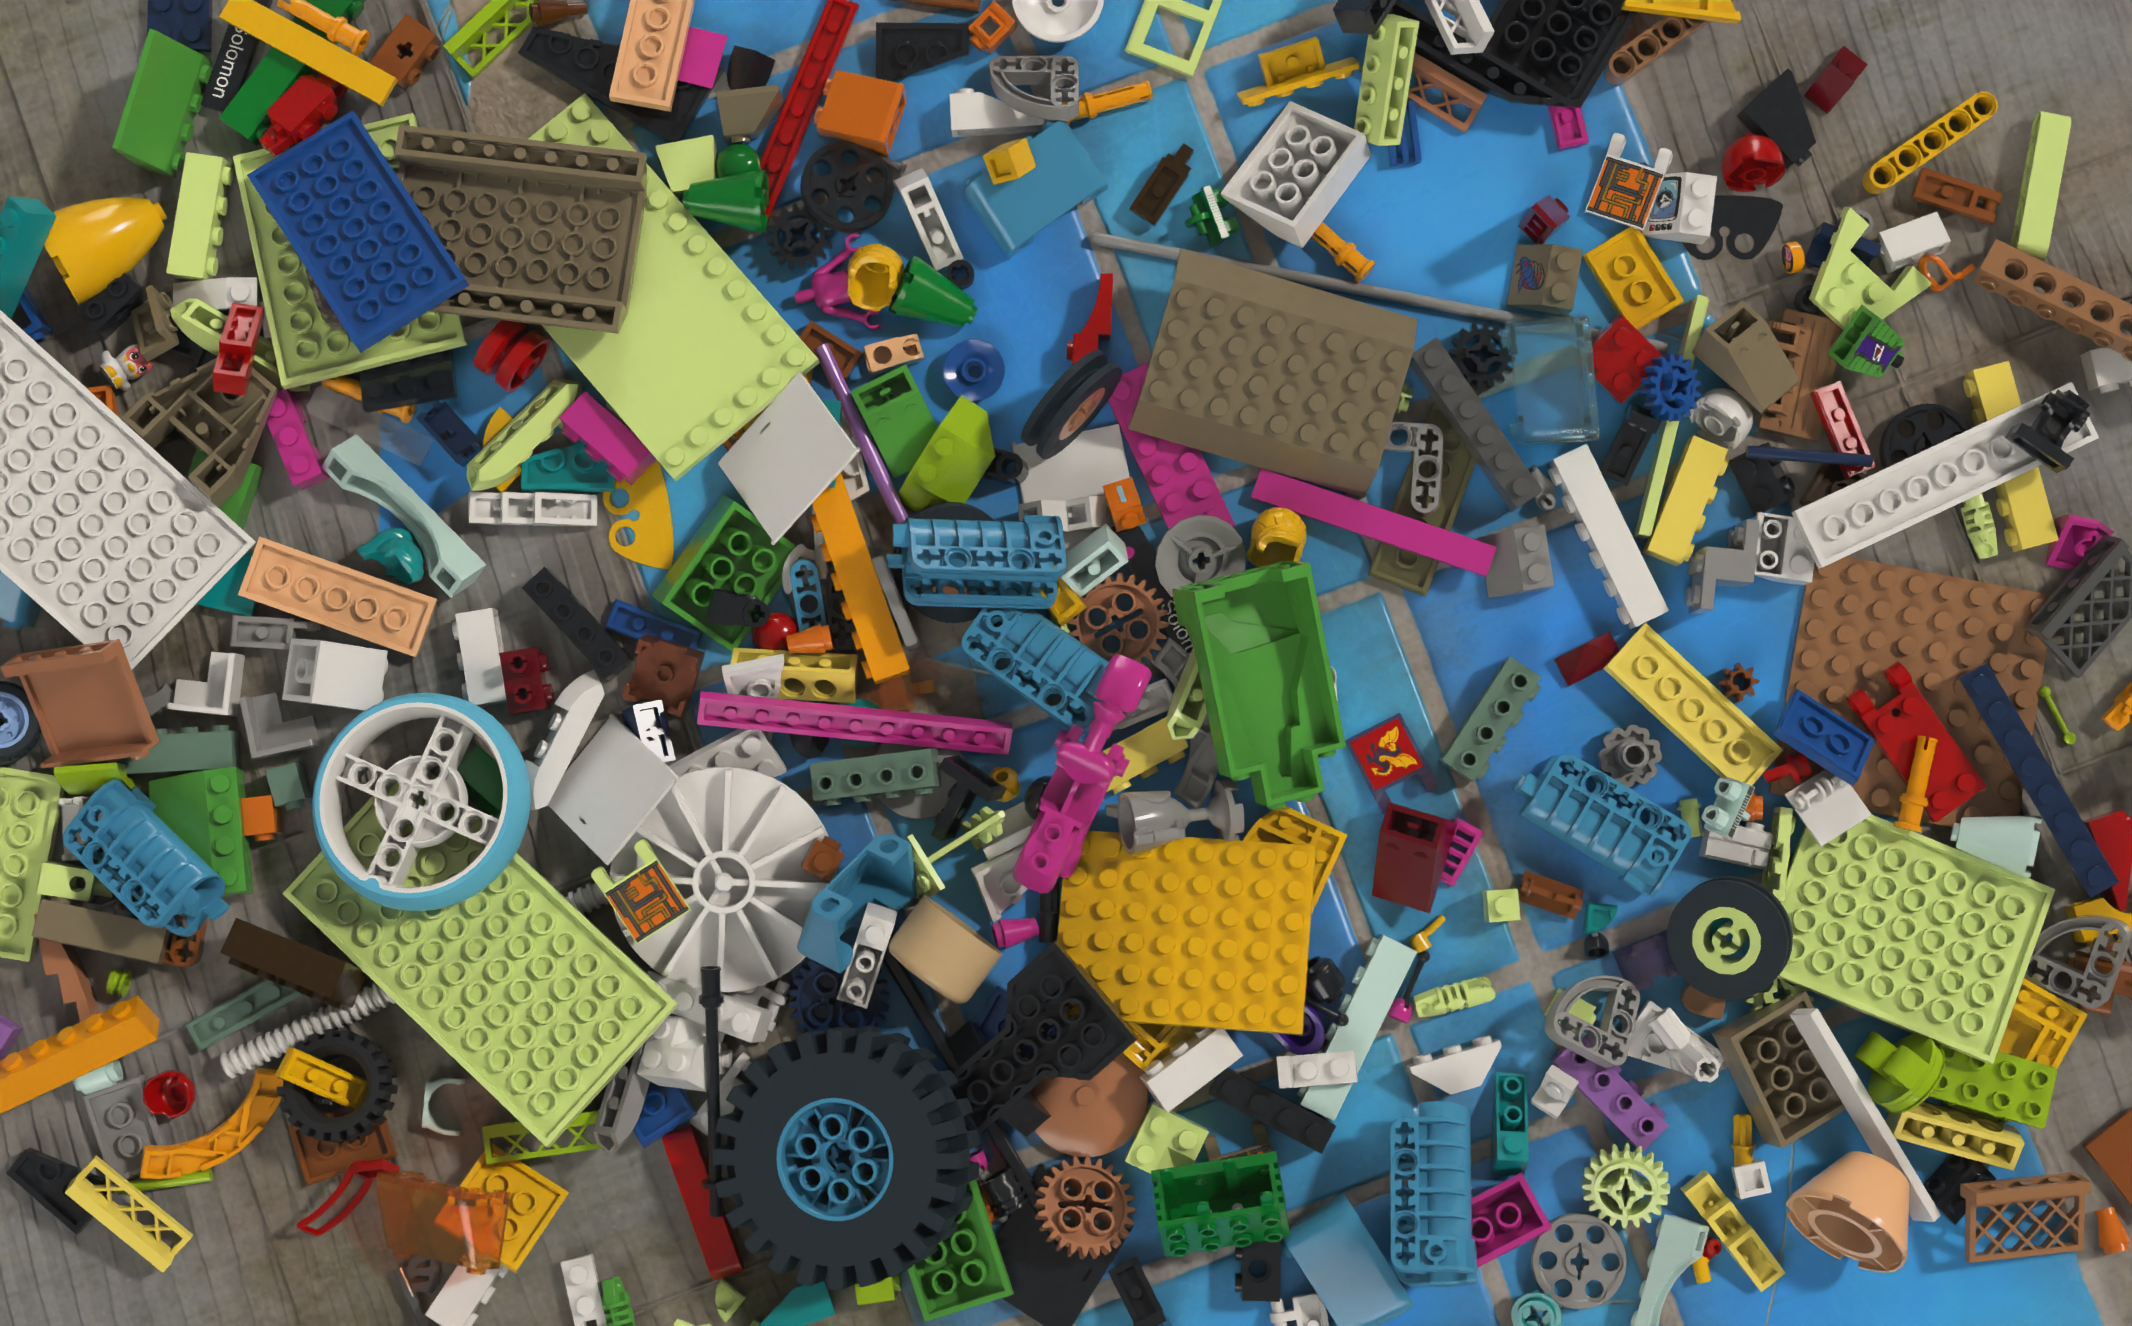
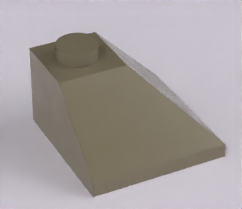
(748, 111)

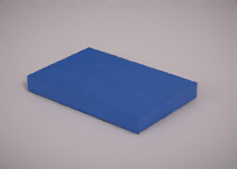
(1824, 737)

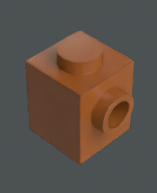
(823, 857)

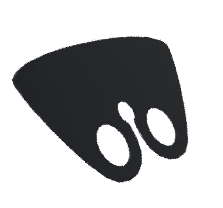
(1741, 215)

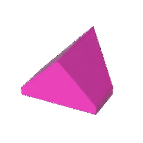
(2076, 539)

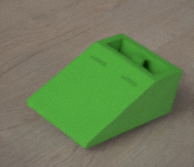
(896, 418)

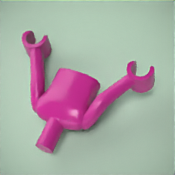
(831, 289)

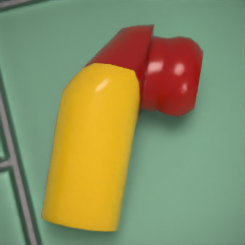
(1701, 1267)

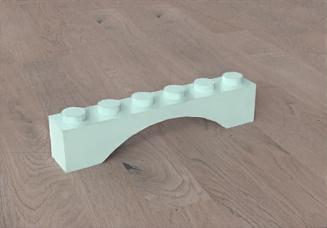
(362, 471)
(1677, 1247)

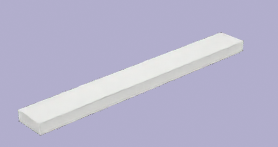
(1861, 1107)

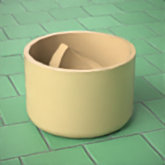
(943, 951)

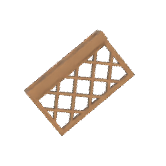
(2018, 1191)

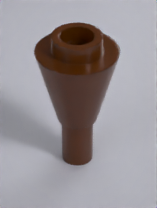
(550, 11)

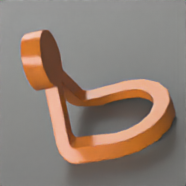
(1935, 287)

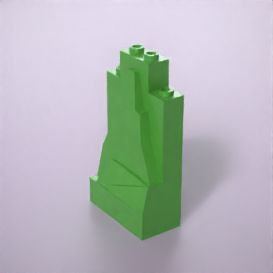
(1265, 677)

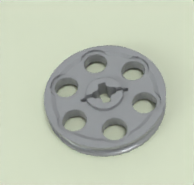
(1588, 1271)

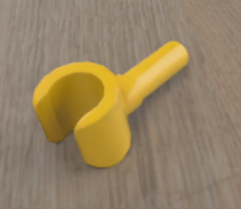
(1420, 941)

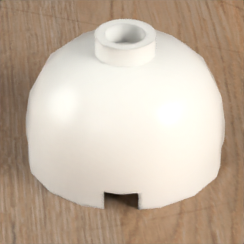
(1722, 417)

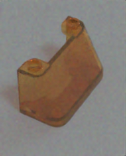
(442, 1220)

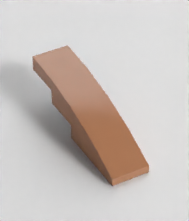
(73, 979)

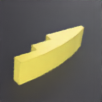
(1733, 1230)

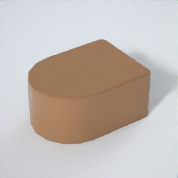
(1700, 1003)

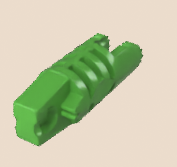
(616, 1303)

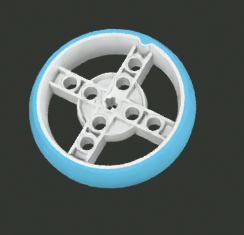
(343, 766)

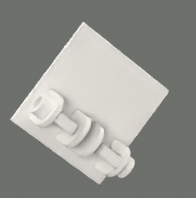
(1827, 806)

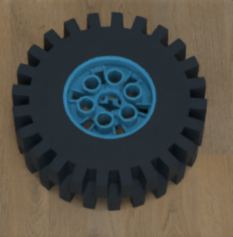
(903, 1107)

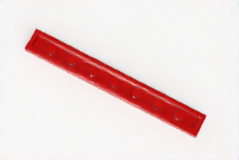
(805, 95)

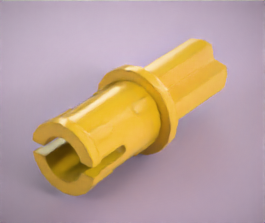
(1742, 1139)

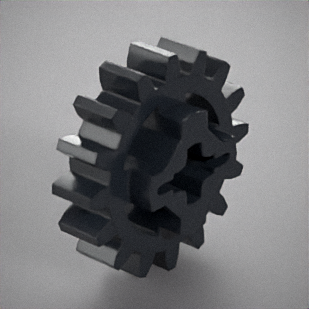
(791, 248)
(1496, 357)

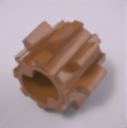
(1742, 675)

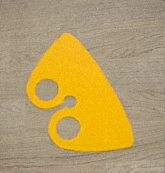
(654, 527)

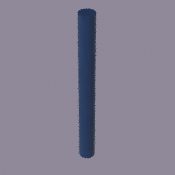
(1809, 456)

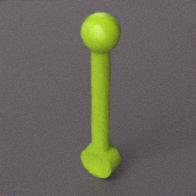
(2068, 737)

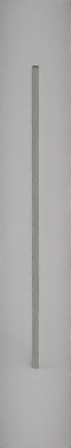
(1338, 284)

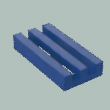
(1404, 147)

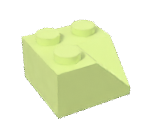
(1165, 1140)

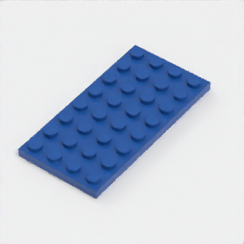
(357, 231)

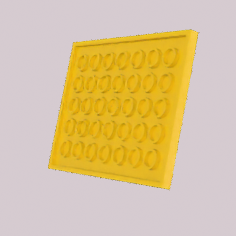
(1194, 930)

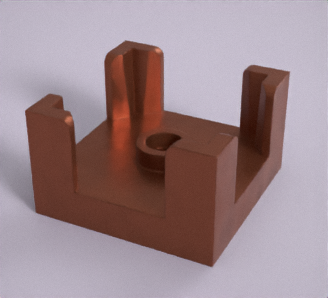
(664, 673)

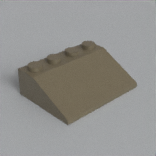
(1778, 1072)

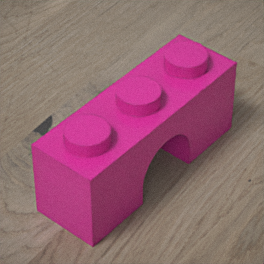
(293, 443)

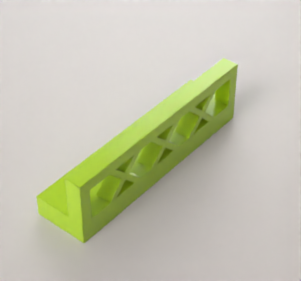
(479, 28)
(510, 1128)

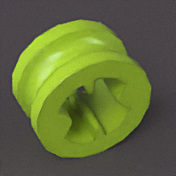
(119, 982)

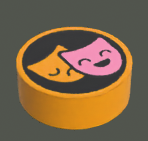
(1792, 257)

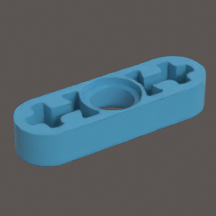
(796, 581)

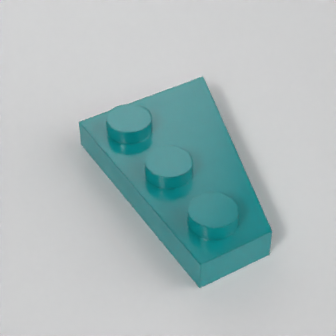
(566, 471)

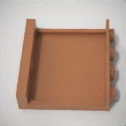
(85, 703)

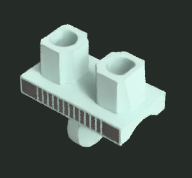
(1728, 807)

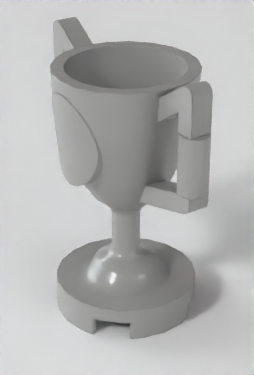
(1156, 819)

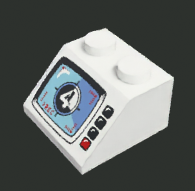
(1683, 208)

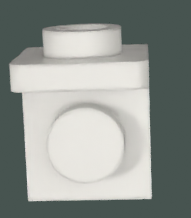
(1554, 1092)

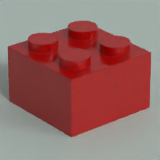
(1620, 358)

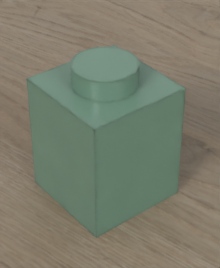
(289, 785)

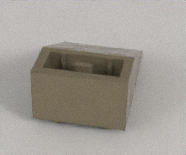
(1747, 356)

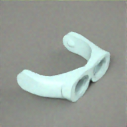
(427, 1119)

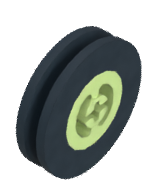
(1706, 962)

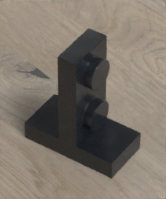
(1629, 443)
(962, 795)
(1138, 1295)

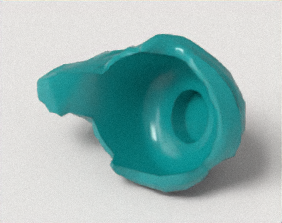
(396, 553)

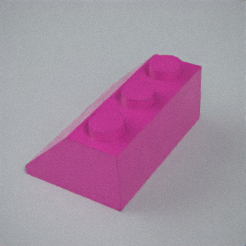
(1506, 1219)

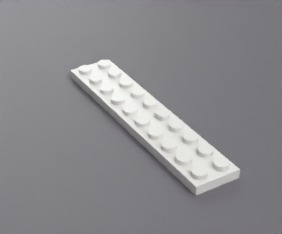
(1926, 484)

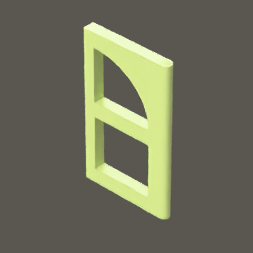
(1143, 23)

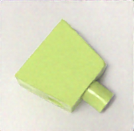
(688, 162)
(61, 878)

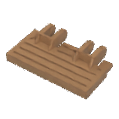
(1807, 353)

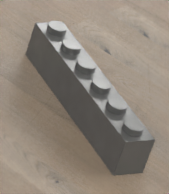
(1474, 425)

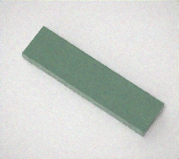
(239, 1013)

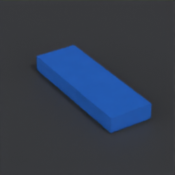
(637, 622)

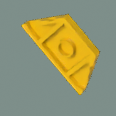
(1707, 10)

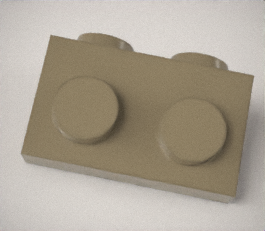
(154, 324)

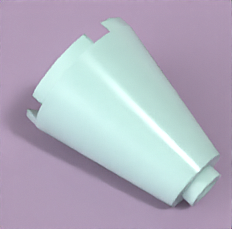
(2000, 840)

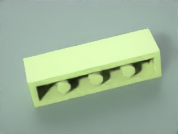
(199, 217)

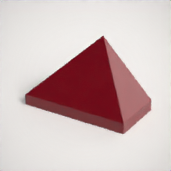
(1586, 658)

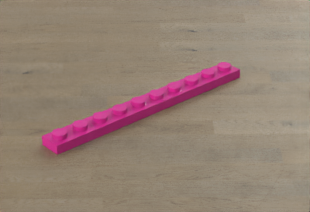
(854, 723)

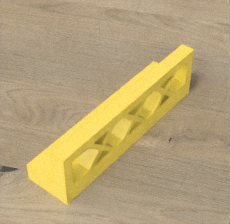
(121, 1222)

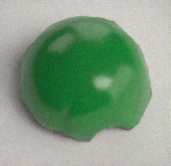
(737, 160)

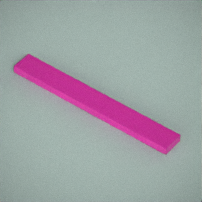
(1374, 522)

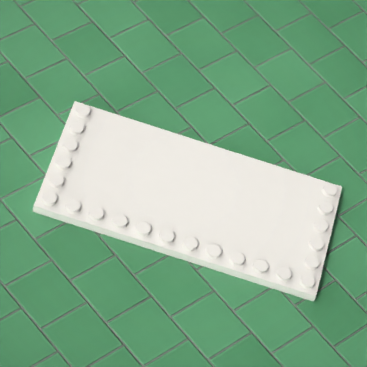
(95, 514)

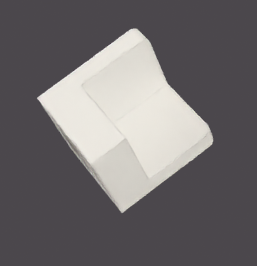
(1751, 1179)

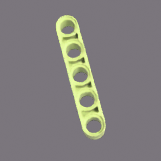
(2041, 184)

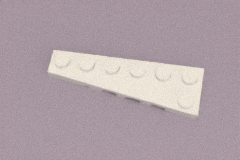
(737, 749)

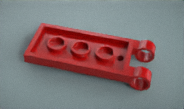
(1951, 775)

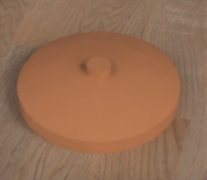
(1093, 1114)

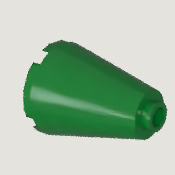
(731, 200)
(931, 297)

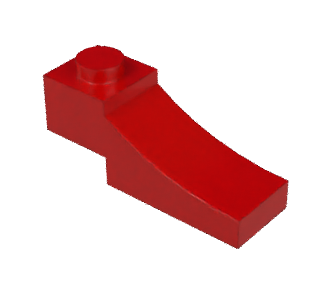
(1098, 324)
(237, 349)

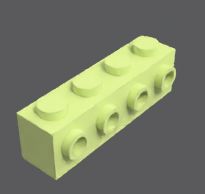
(1386, 80)

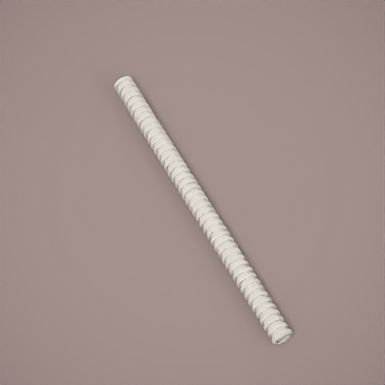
(329, 1018)

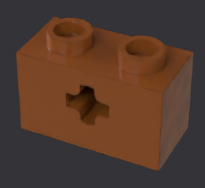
(409, 37)

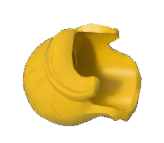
(874, 276)
(1276, 537)

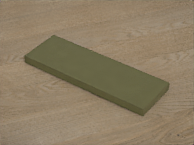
(1407, 568)

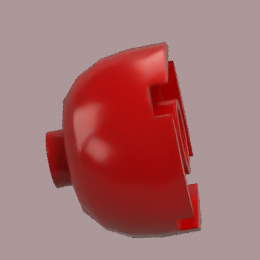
(1752, 162)

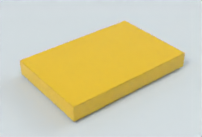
(1633, 278)

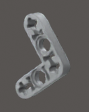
(1414, 445)

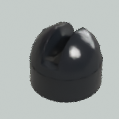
(1596, 946)

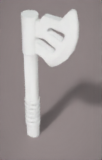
(801, 551)

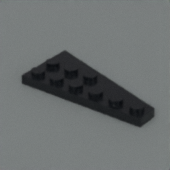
(591, 68)

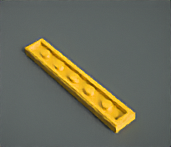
(310, 49)

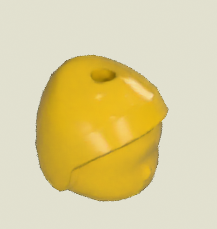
(1009, 779)

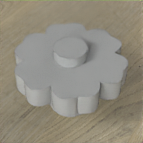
(1629, 755)

